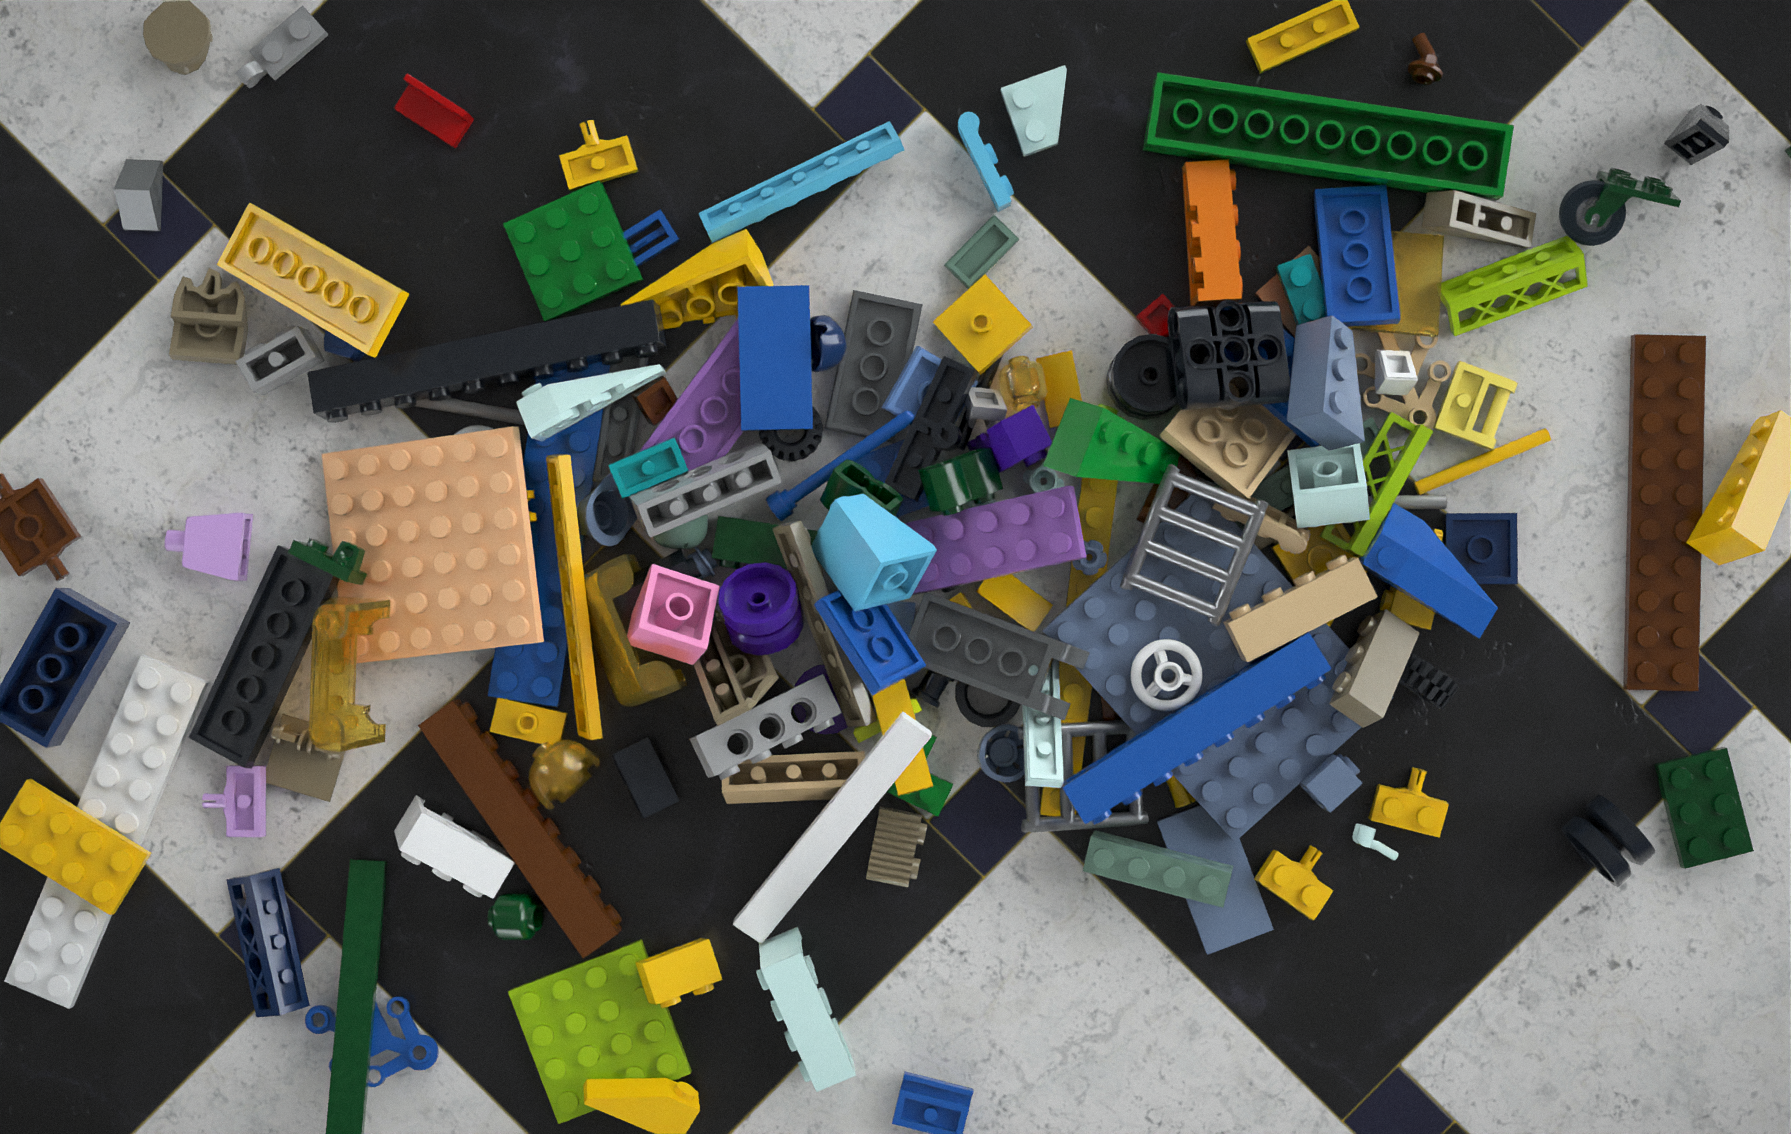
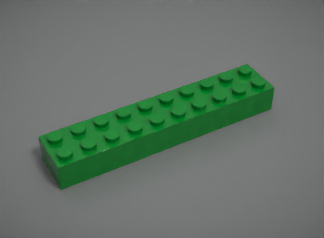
(1327, 137)

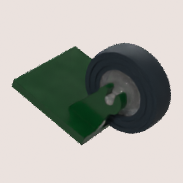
(1597, 209)

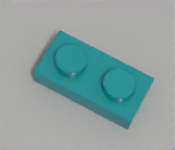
(1302, 289)
(648, 467)

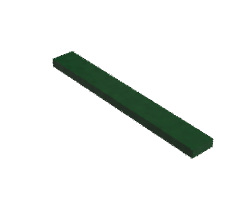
(356, 997)

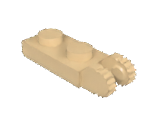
(1274, 525)

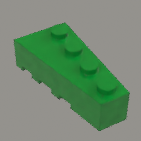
(1107, 447)

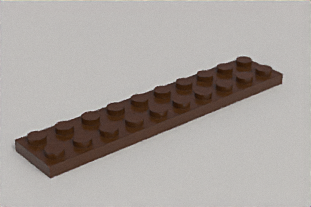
(1663, 512)

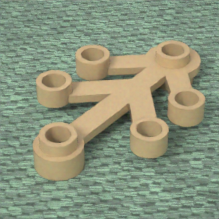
(1411, 400)

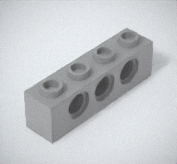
(705, 489)
(812, 695)

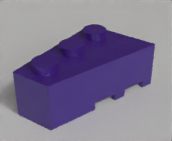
(1015, 440)

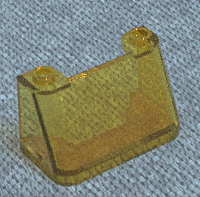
(628, 678)
(333, 715)

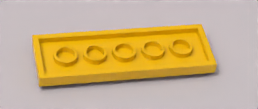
(313, 280)

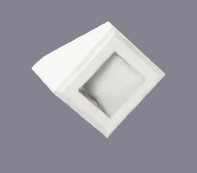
(1394, 372)

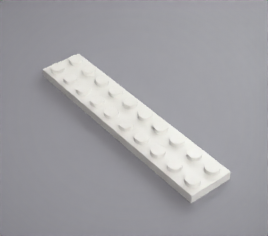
(123, 796)

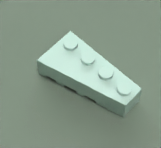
(804, 1010)

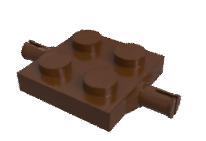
(34, 528)

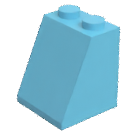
(870, 553)

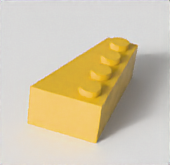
(1750, 495)

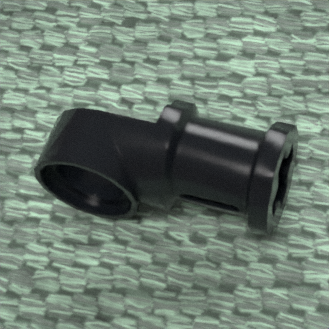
(932, 687)

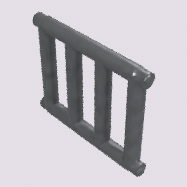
(1227, 578)
(1068, 819)

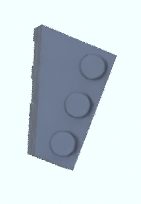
(1325, 384)

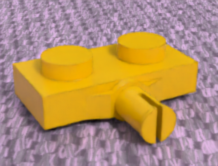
(597, 159)
(1409, 807)
(1295, 881)

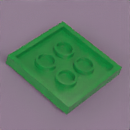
(573, 251)

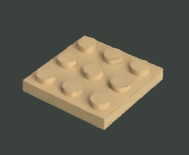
(1230, 445)

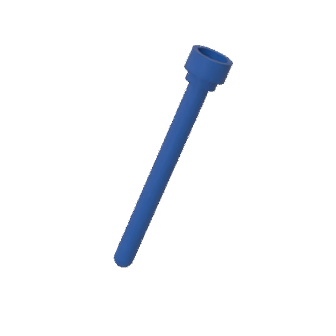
(784, 502)

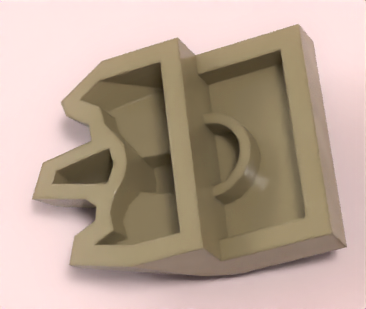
(208, 321)

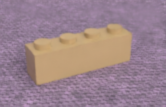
(1300, 608)
(791, 777)

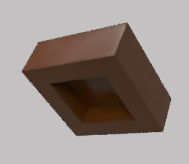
(655, 399)

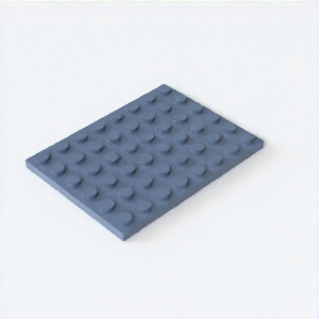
(1113, 624)

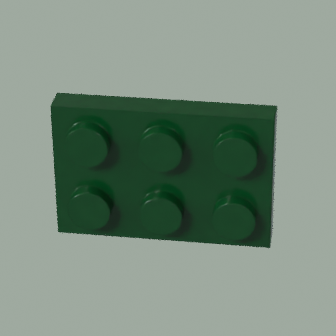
(1703, 807)

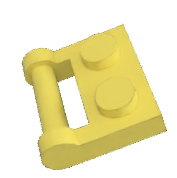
(1464, 402)

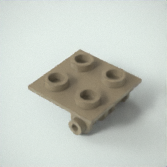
(299, 764)

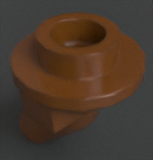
(1425, 69)

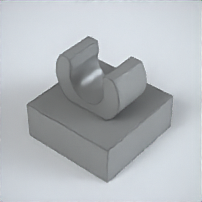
(985, 405)

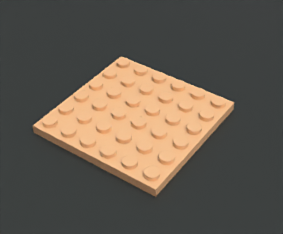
(440, 541)

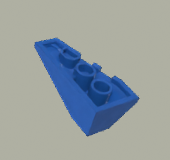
(1422, 567)

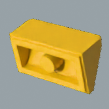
(1061, 384)
(1015, 600)

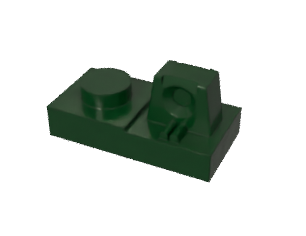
(342, 564)

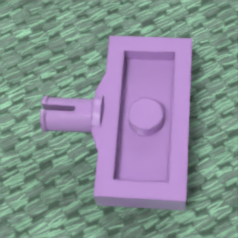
(242, 801)

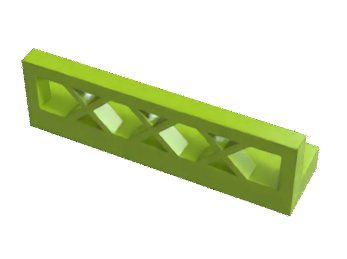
(1513, 278)
(1391, 483)

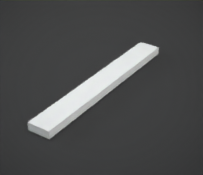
(832, 827)

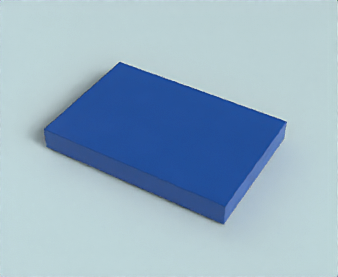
(871, 641)

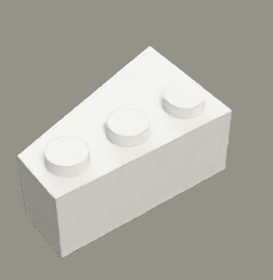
(452, 850)

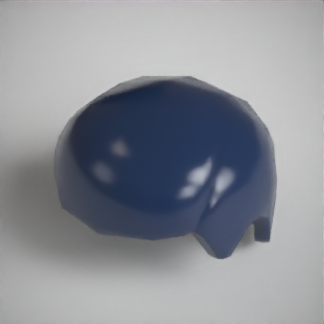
(827, 343)

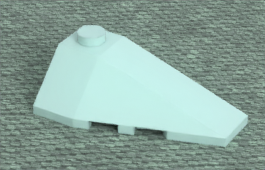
(564, 403)

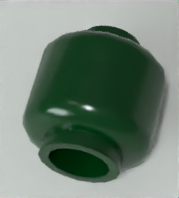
(515, 916)

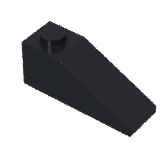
(1699, 134)

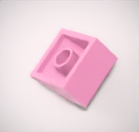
(673, 615)

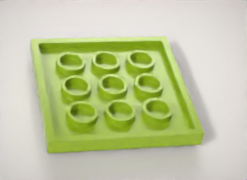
(596, 1026)

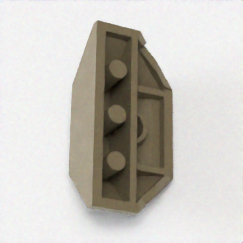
(731, 677)

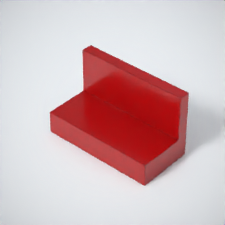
(433, 112)

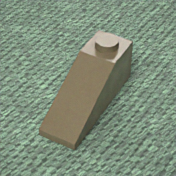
(1478, 219)

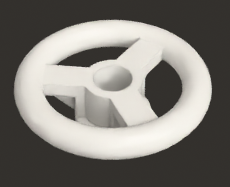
(1148, 695)

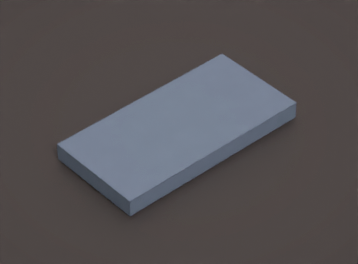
(1244, 910)

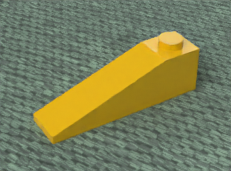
(708, 282)

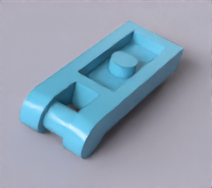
(984, 160)

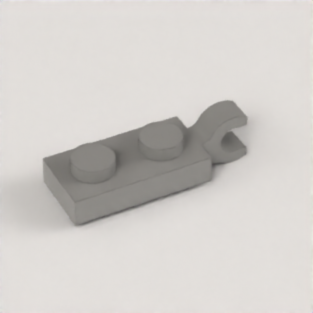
(283, 47)

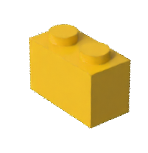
(679, 972)

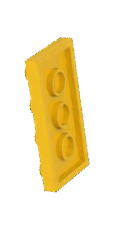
(71, 847)

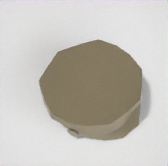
(178, 36)

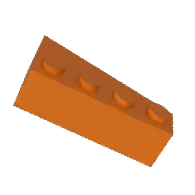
(1211, 232)

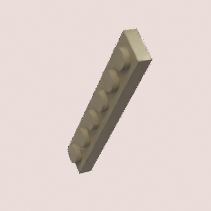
(808, 575)

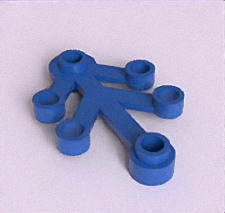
(384, 1040)

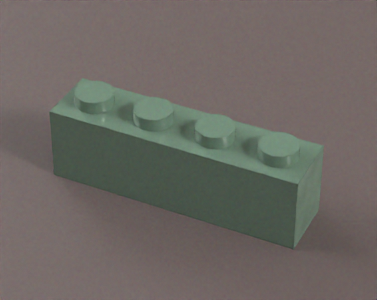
(1158, 868)

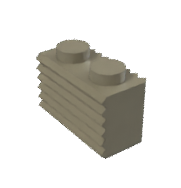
(895, 846)

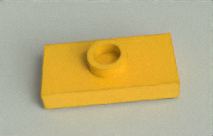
(528, 721)

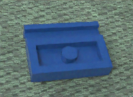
(932, 1105)

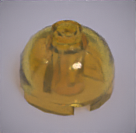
(560, 770)

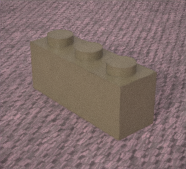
(1373, 668)

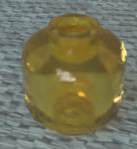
(1022, 383)

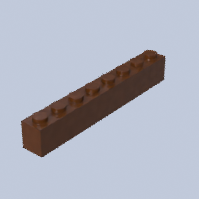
(521, 827)

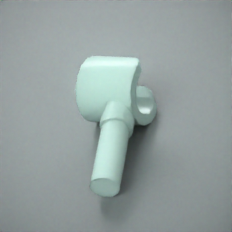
(1364, 836)

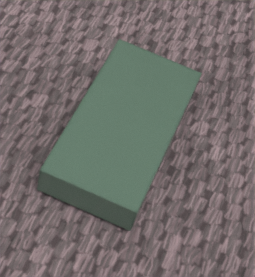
(981, 252)

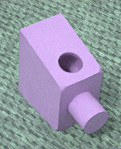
(214, 544)

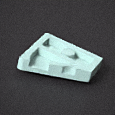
(1036, 109)

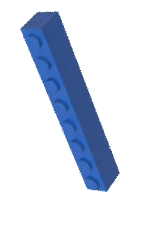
(1195, 727)

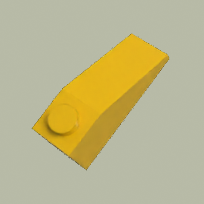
(645, 1102)

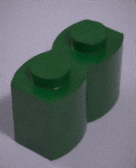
(853, 479)
(961, 480)

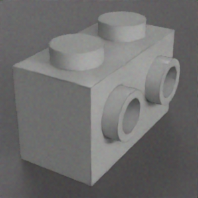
(280, 359)

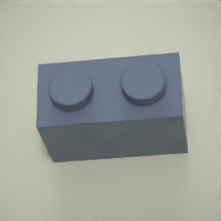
(1332, 781)

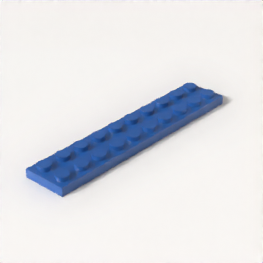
(537, 669)

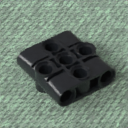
(1208, 383)

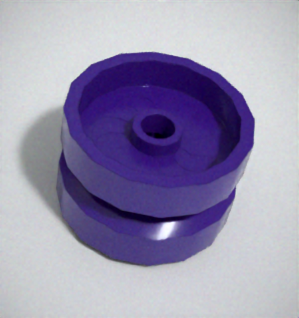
(761, 608)

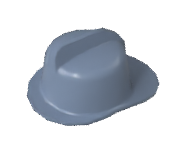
(605, 514)

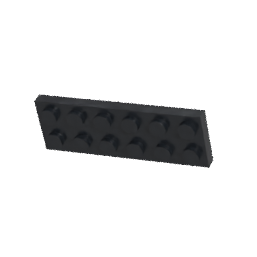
(263, 659)

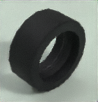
(978, 718)

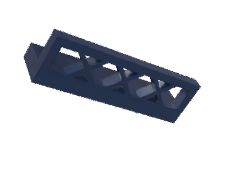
(272, 943)

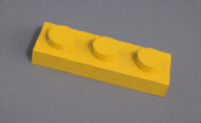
(1302, 34)

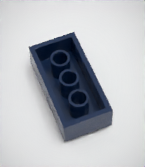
(59, 666)

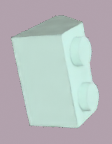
(1328, 486)

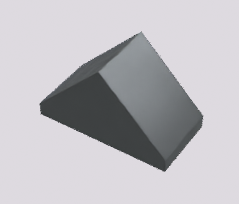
(140, 195)

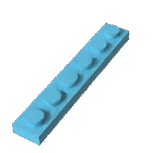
(801, 181)

